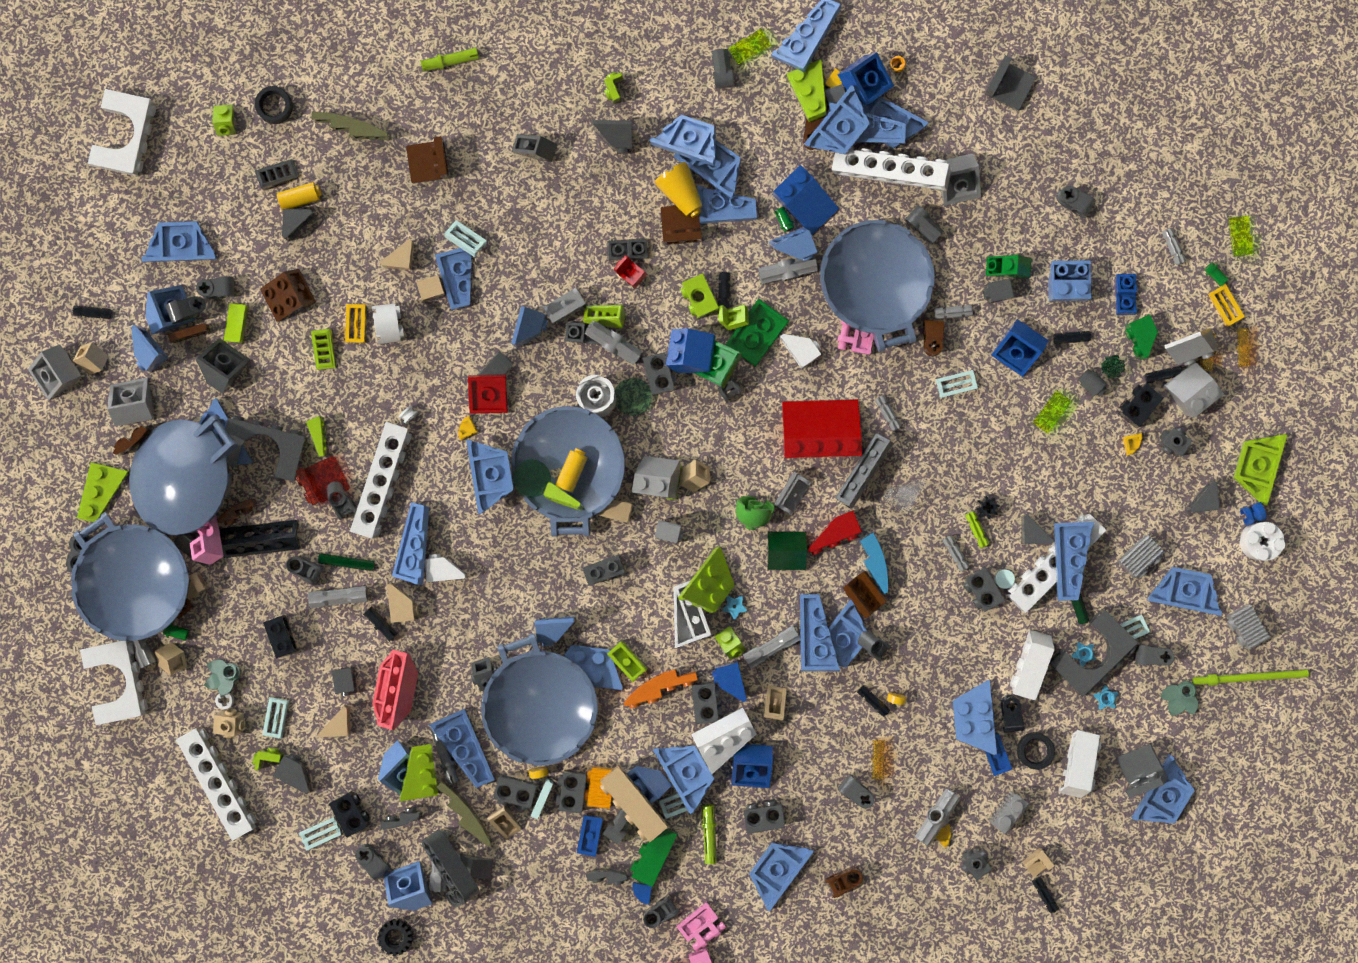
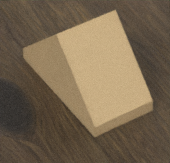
(401, 257)
(775, 702)
(338, 725)
(504, 822)

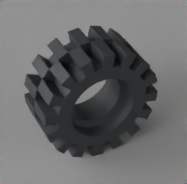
(392, 948)

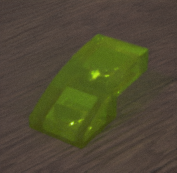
(749, 46)
(1240, 235)
(1052, 411)

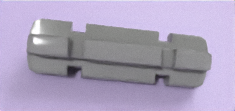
(1174, 246)
(953, 312)
(888, 413)
(956, 553)

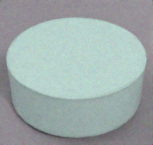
(1004, 579)

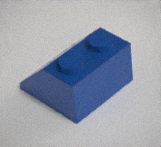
(867, 77)
(1020, 347)
(690, 351)
(730, 679)
(752, 766)

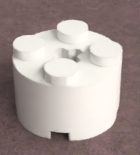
(387, 324)
(603, 388)
(1272, 544)

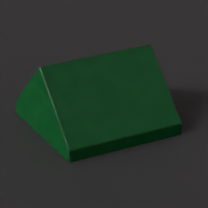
(786, 551)

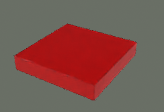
(487, 394)

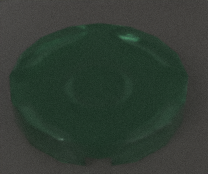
(627, 398)
(531, 478)

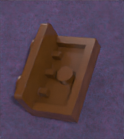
(864, 594)

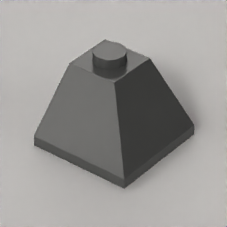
(615, 134)
(221, 365)

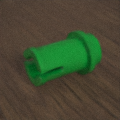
(784, 220)
(1216, 274)
(176, 632)

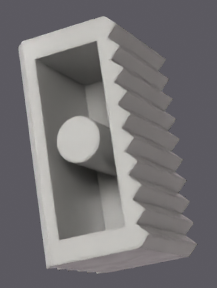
(668, 531)
(1140, 557)
(1247, 626)
(1008, 812)

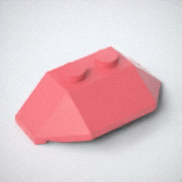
(394, 689)

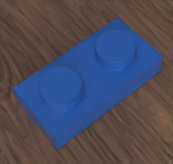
(1000, 762)
(589, 835)

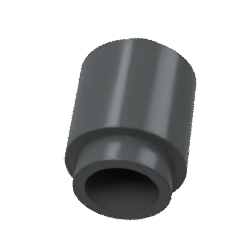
(1092, 383)

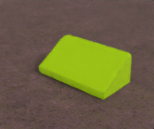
(236, 323)
(627, 661)

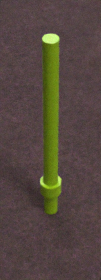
(1213, 679)

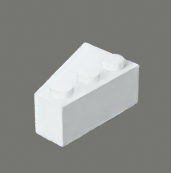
(688, 620)
(1032, 665)
(723, 738)
(1081, 764)

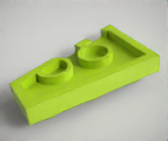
(809, 90)
(99, 489)
(420, 774)

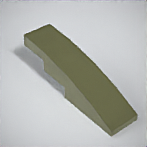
(356, 128)
(470, 820)

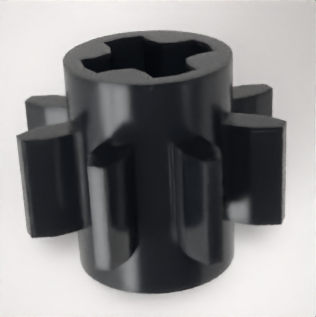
(984, 512)

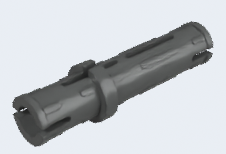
(446, 760)

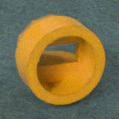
(894, 63)

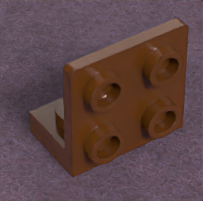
(427, 161)
(678, 227)
(287, 294)

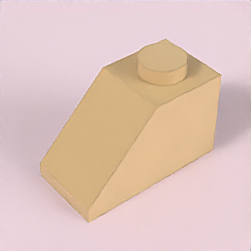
(401, 605)

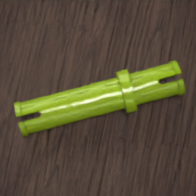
(449, 59)
(709, 833)

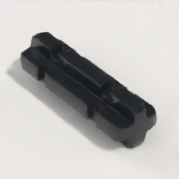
(724, 289)
(93, 312)
(1072, 337)
(1162, 374)
(876, 703)
(1045, 895)

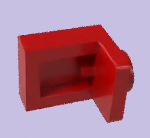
(630, 272)

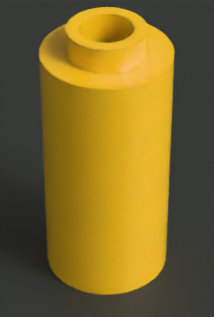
(299, 196)
(572, 470)

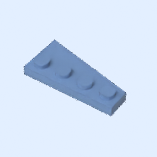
(412, 549)
(815, 638)
(461, 742)

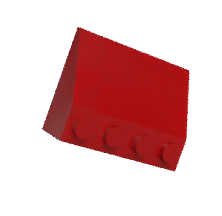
(821, 429)

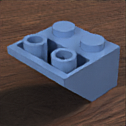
(1069, 281)

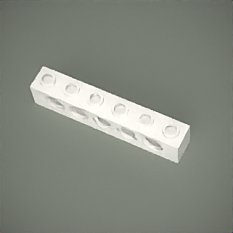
(938, 180)
(360, 525)
(1039, 588)
(206, 778)

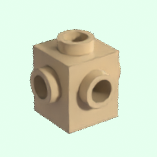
(228, 723)

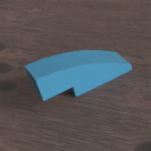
(875, 562)

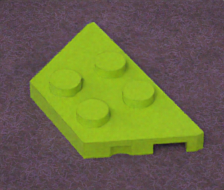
(1259, 465)
(710, 583)

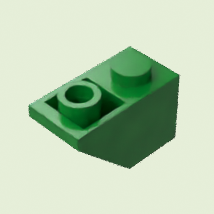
(1009, 266)
(1142, 334)

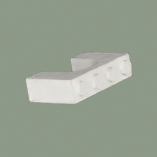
(126, 159)
(131, 702)

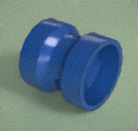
(1253, 513)

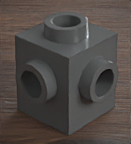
(1181, 442)
(481, 672)
(978, 869)

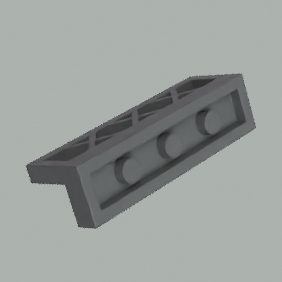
(864, 470)

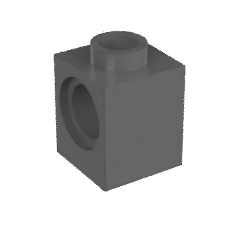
(998, 291)
(344, 681)

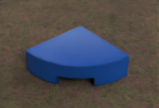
(642, 892)

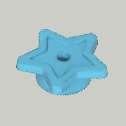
(734, 611)
(1089, 654)
(1111, 698)

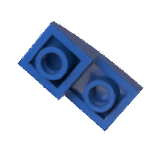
(1125, 294)

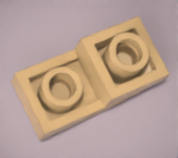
(618, 511)

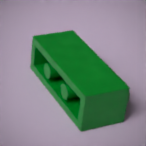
(653, 857)

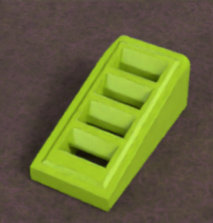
(616, 313)
(323, 332)
(317, 431)
(558, 496)

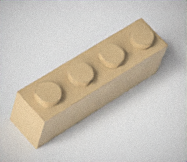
(634, 803)

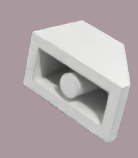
(801, 348)
(442, 569)

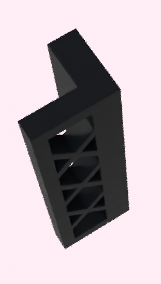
(258, 542)

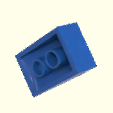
(805, 199)

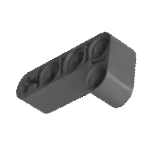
(451, 869)

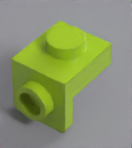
(611, 91)
(224, 120)
(733, 317)
(730, 643)
(270, 754)

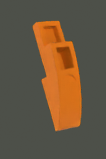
(651, 689)

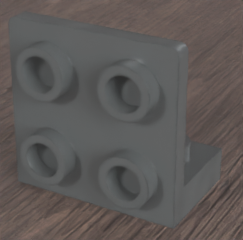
(1010, 84)
(1142, 770)

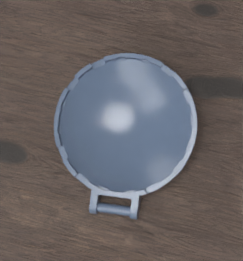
(878, 279)
(550, 439)
(181, 475)
(128, 580)
(538, 705)

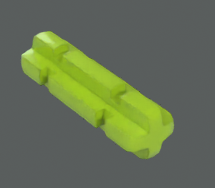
(977, 529)

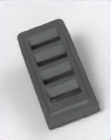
(272, 183)

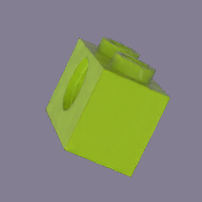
(699, 285)

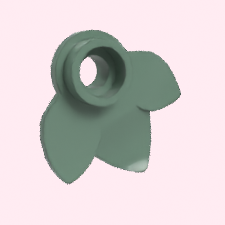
(220, 676)
(1178, 700)

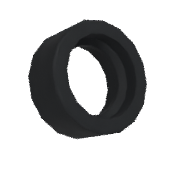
(259, 104)
(1050, 751)

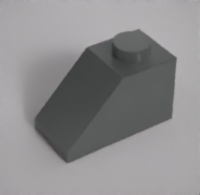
(534, 147)
(293, 773)

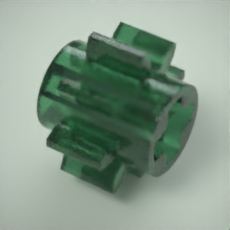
(1113, 366)

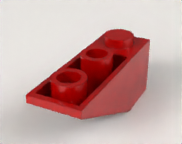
(838, 529)

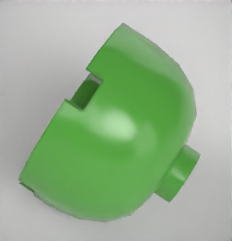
(753, 513)

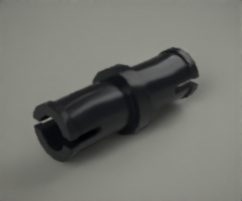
(380, 623)

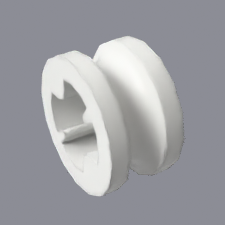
(408, 414)
(221, 705)

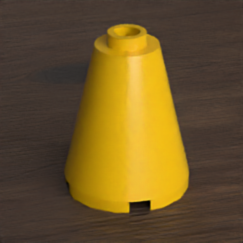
(681, 189)

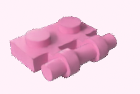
(860, 343)
(696, 922)

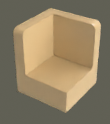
(431, 288)
(90, 358)
(694, 476)
(196, 585)
(171, 658)
(1037, 862)

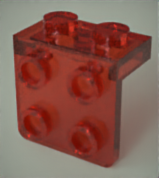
(317, 477)

